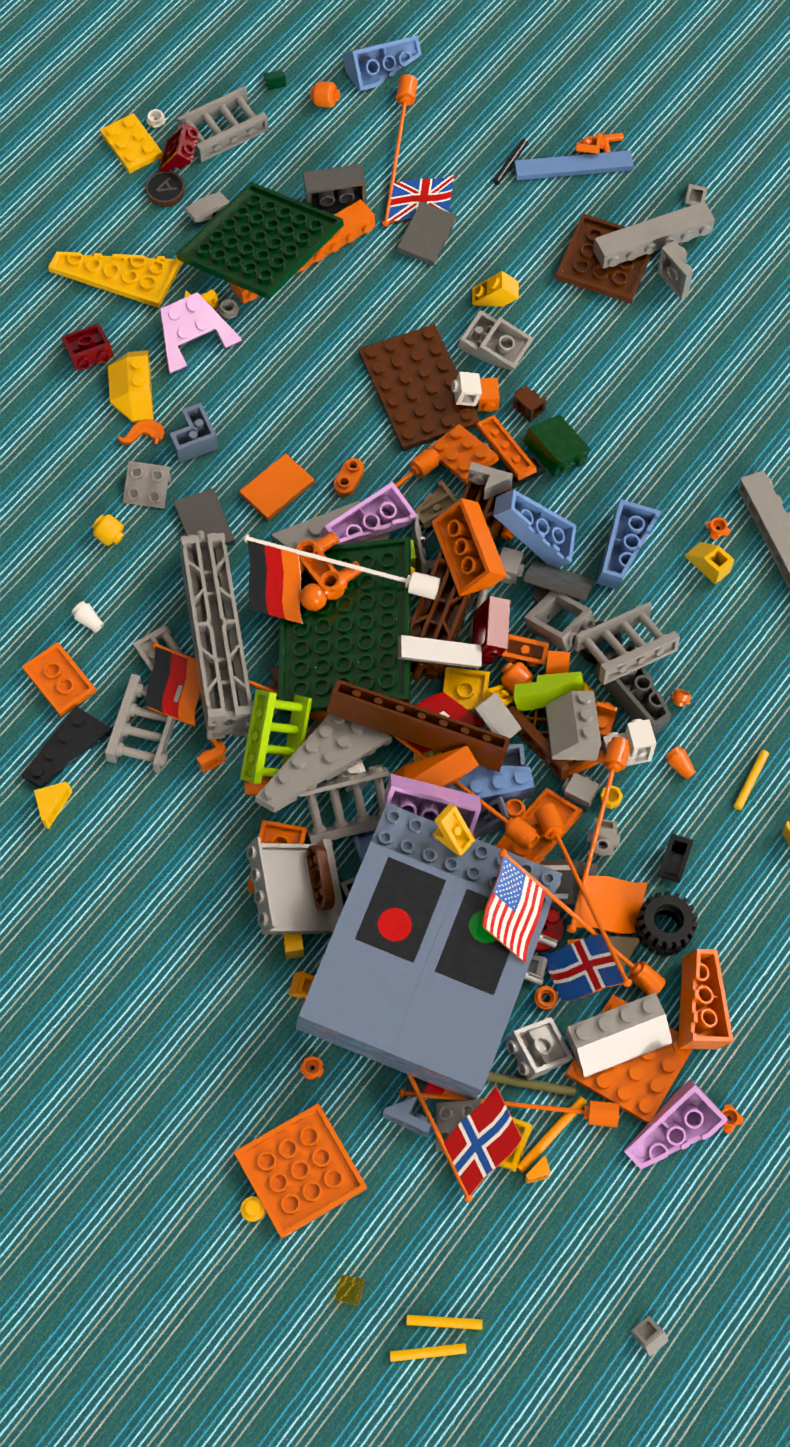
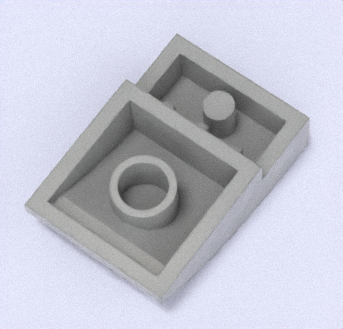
(495, 341)

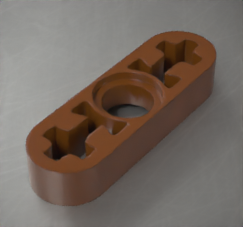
(320, 877)

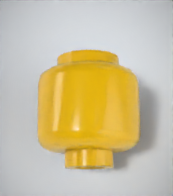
(108, 530)

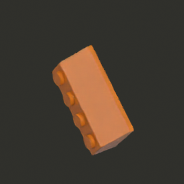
(468, 547)

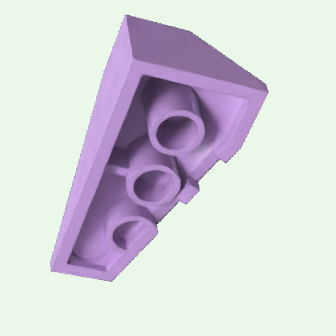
(679, 1123)

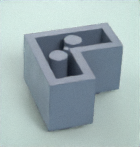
(196, 437)

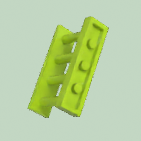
(260, 729)

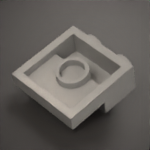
(674, 269)
(538, 1048)

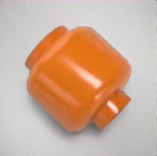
(324, 94)
(515, 674)

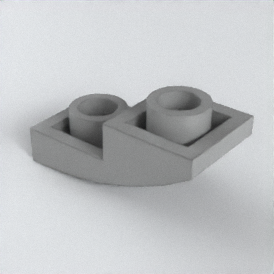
(205, 207)

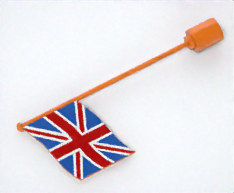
(406, 195)

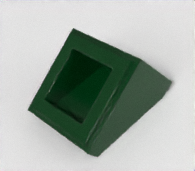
(275, 79)

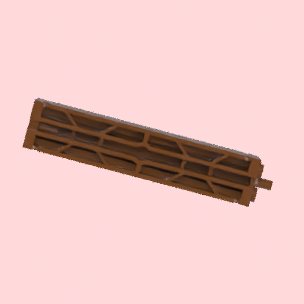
(447, 613)

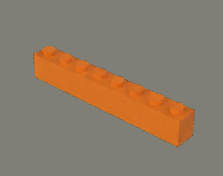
(357, 221)

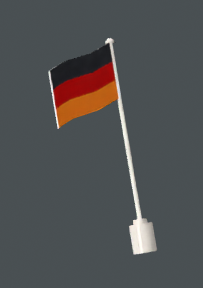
(277, 579)

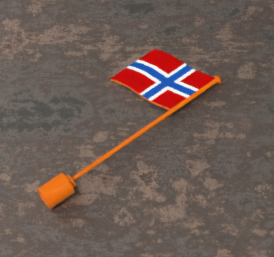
(478, 1141)

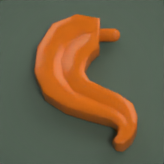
(147, 427)

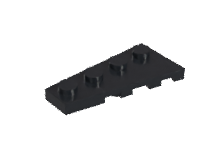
(65, 746)

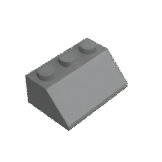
(573, 726)

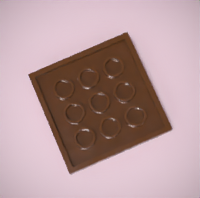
(584, 270)

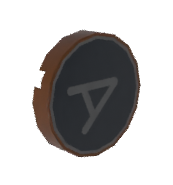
(165, 188)

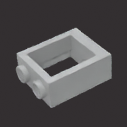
(547, 609)

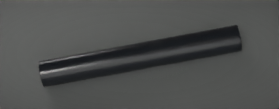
(510, 161)

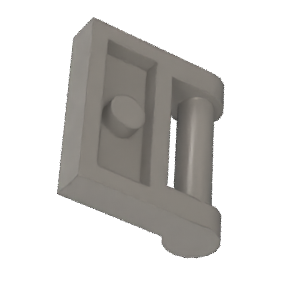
(145, 649)

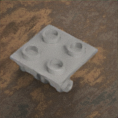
(146, 484)
(450, 1115)

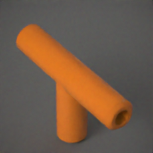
(608, 138)

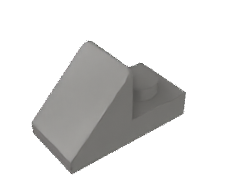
(494, 479)

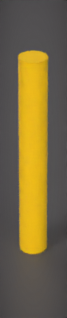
(751, 779)
(446, 1322)
(428, 1352)

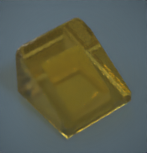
(350, 1290)

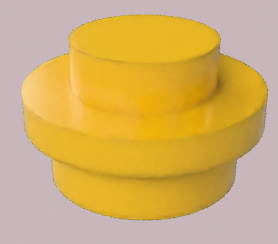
(252, 1209)

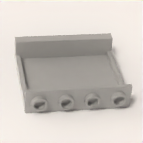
(285, 889)

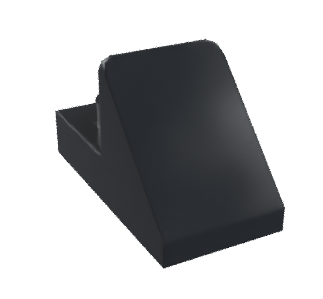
(675, 857)

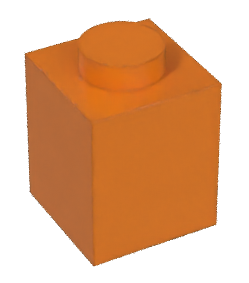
(490, 396)

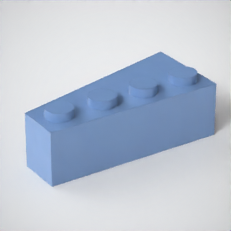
(537, 527)
(626, 537)

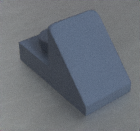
(401, 1115)

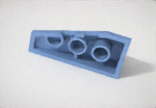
(375, 63)

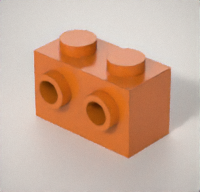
(526, 649)

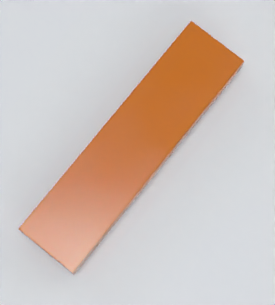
(506, 447)

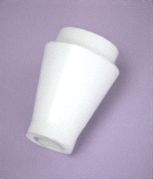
(86, 615)

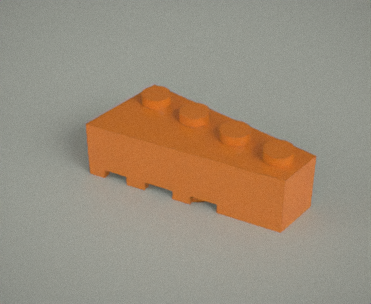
(703, 1003)

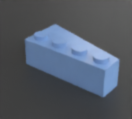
(509, 783)

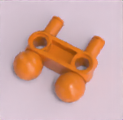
(323, 573)

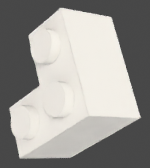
(640, 739)

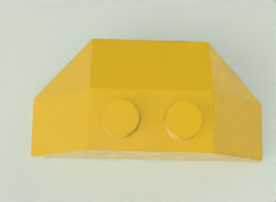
(131, 386)

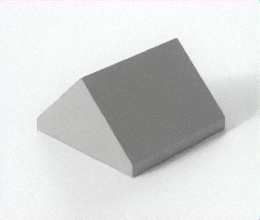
(497, 716)

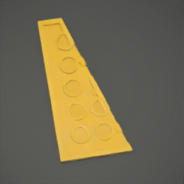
(122, 274)

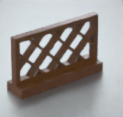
(540, 745)

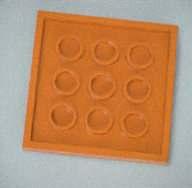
(640, 1082)
(300, 1170)

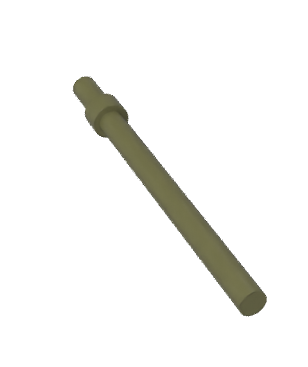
(531, 1084)

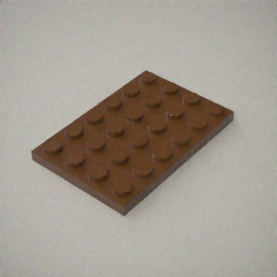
(415, 385)

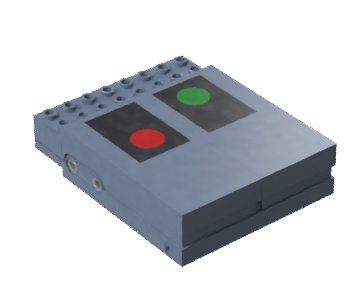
(413, 967)

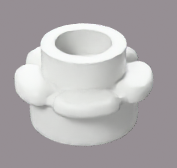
(156, 118)

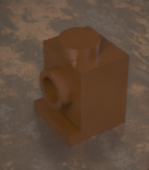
(528, 403)

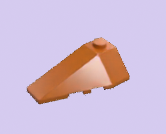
(441, 769)

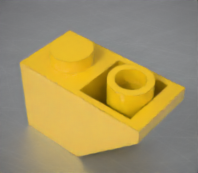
(496, 291)
(711, 561)

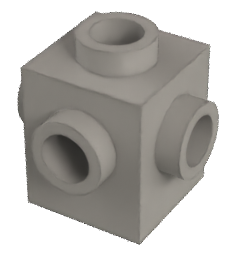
(607, 837)

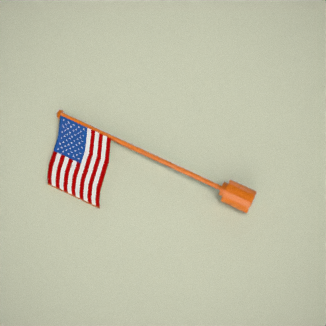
(515, 911)

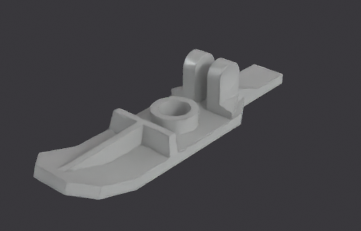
(423, 566)

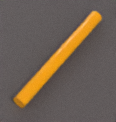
(550, 1136)

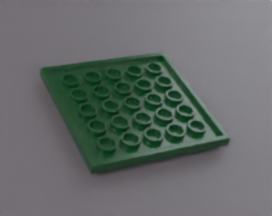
(260, 240)

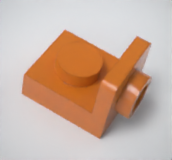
(587, 145)
(606, 716)
(212, 758)

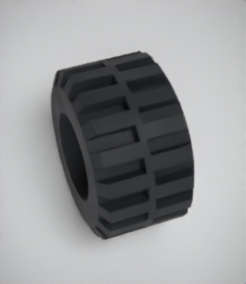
(670, 906)

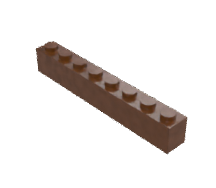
(416, 724)

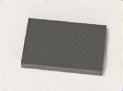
(427, 233)
(203, 513)
(559, 580)

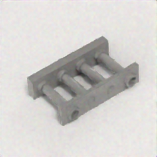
(231, 137)
(628, 660)
(123, 728)
(342, 827)

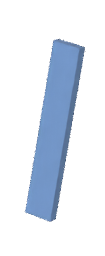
(573, 165)

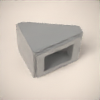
(695, 194)
(649, 1335)

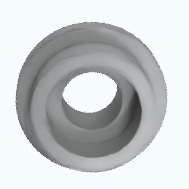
(228, 304)

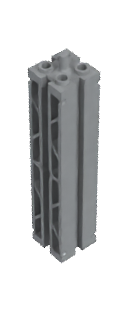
(216, 635)

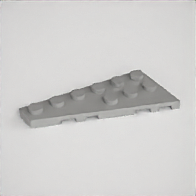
(324, 754)

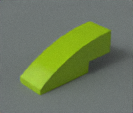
(546, 689)

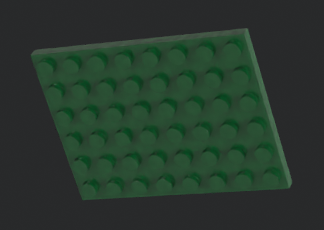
(354, 634)

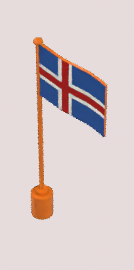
(589, 962)

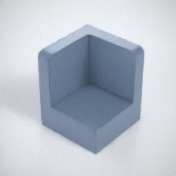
(514, 755)

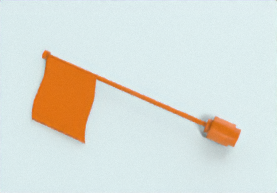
(613, 899)

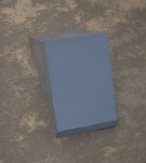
(488, 822)

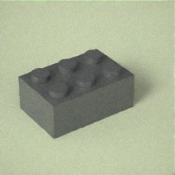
(335, 187)

